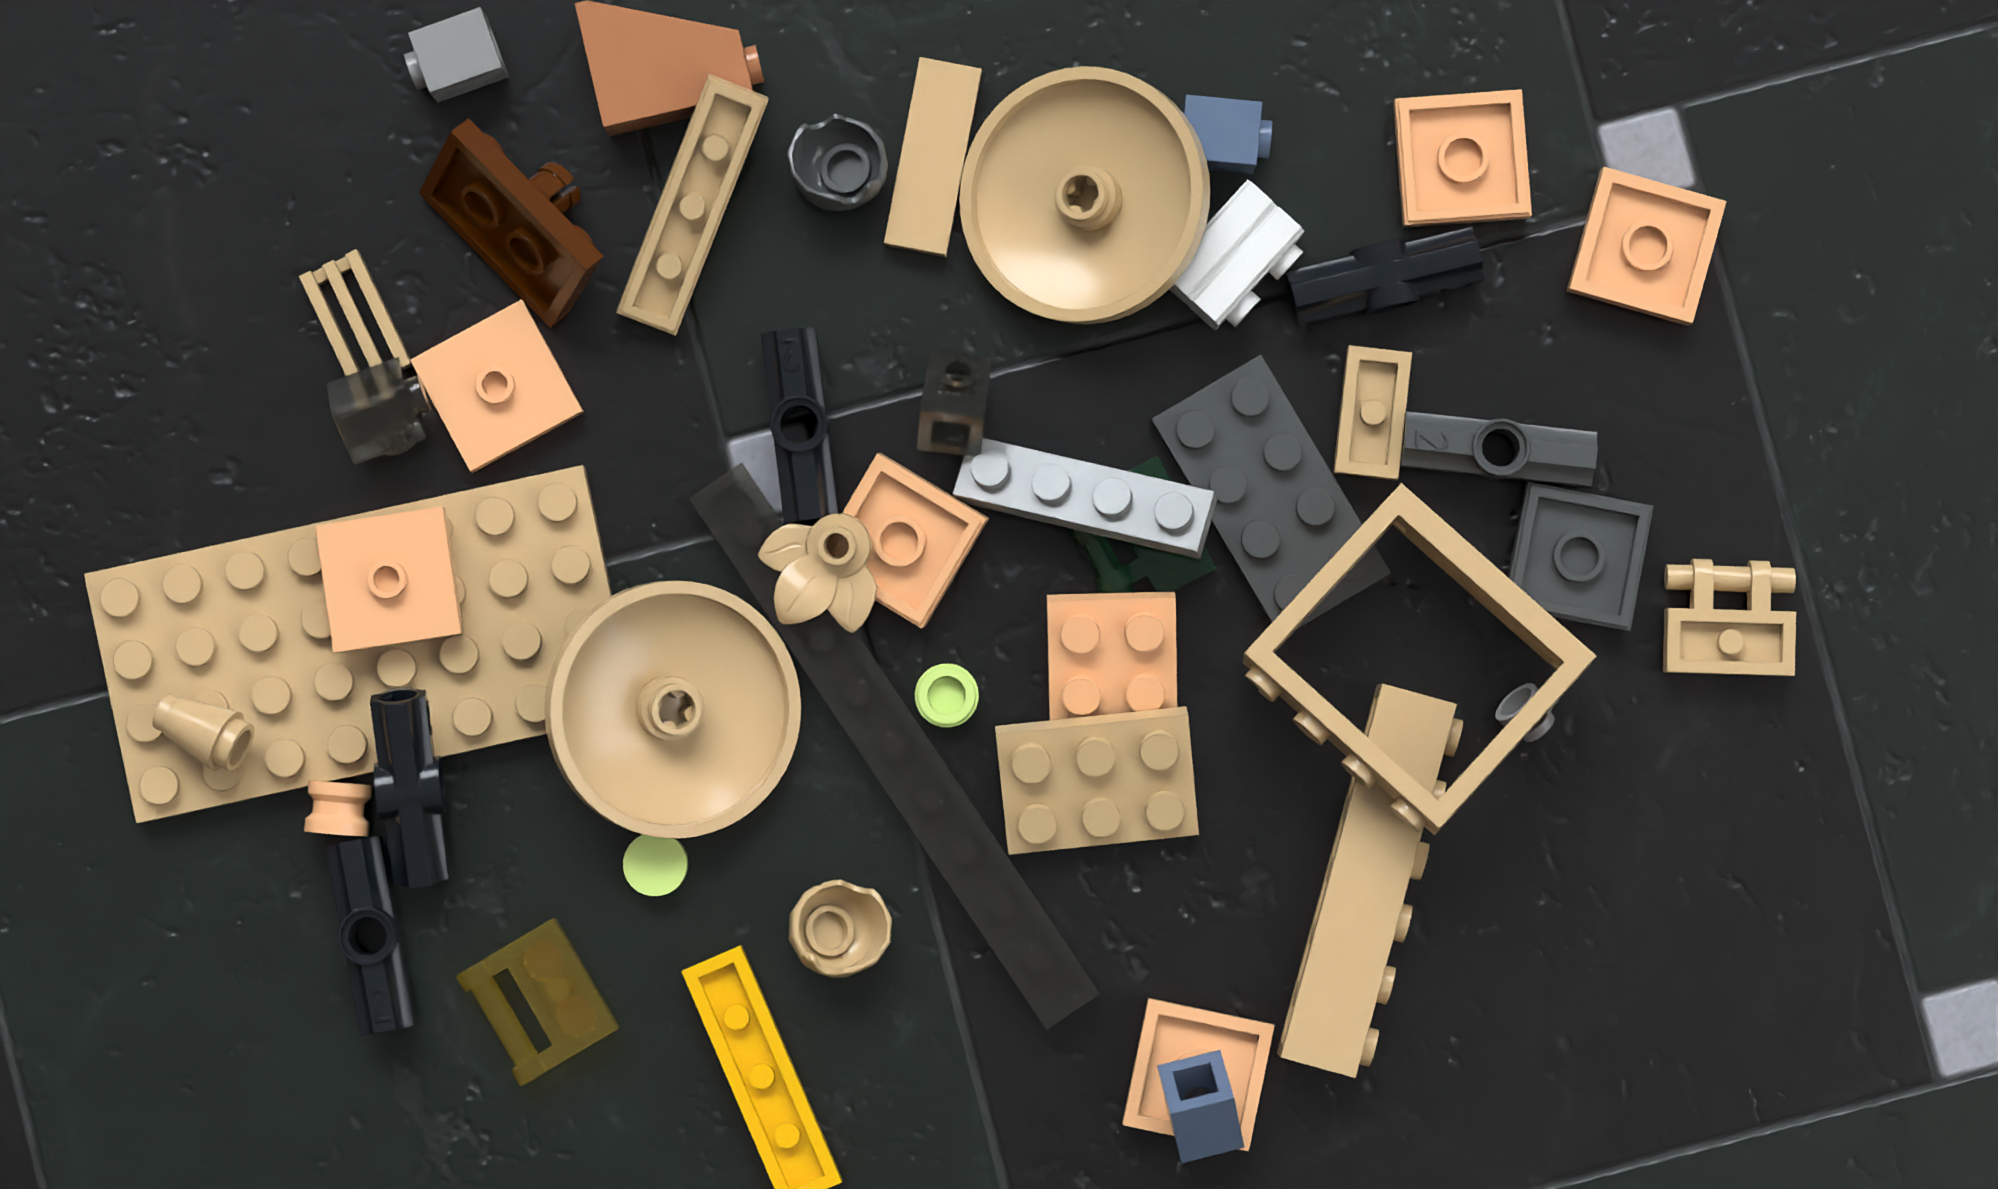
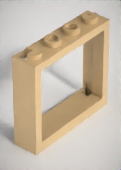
(1487, 585)

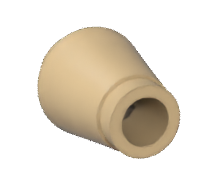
(205, 731)

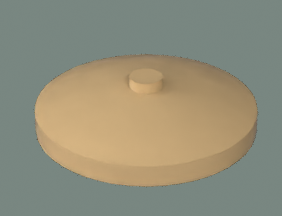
(1084, 195)
(673, 709)

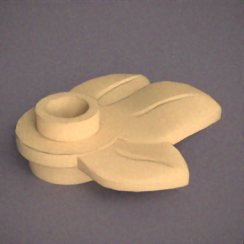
(815, 578)

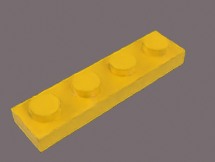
(761, 1072)

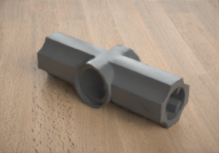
(1539, 451)

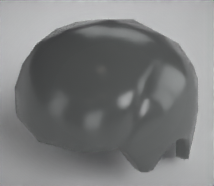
(838, 163)

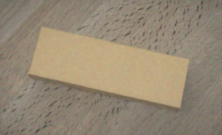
(932, 157)

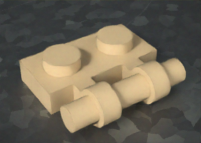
(1729, 640)

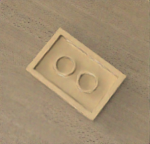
(1097, 780)

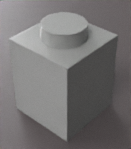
(455, 56)

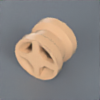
(338, 808)

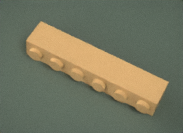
(1365, 891)

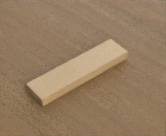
(692, 204)

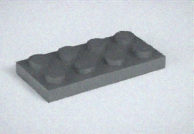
(1271, 485)

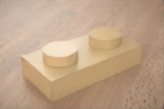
(1372, 413)

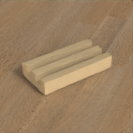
(333, 272)

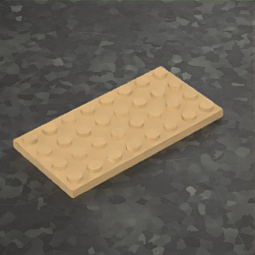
(253, 636)

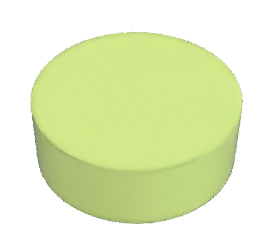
(946, 695)
(655, 865)

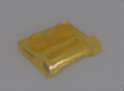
(556, 991)

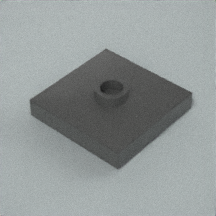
(1580, 554)

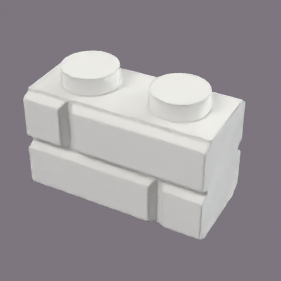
(1235, 254)

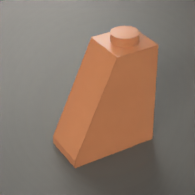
(655, 65)

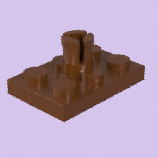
(514, 220)

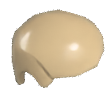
(839, 928)

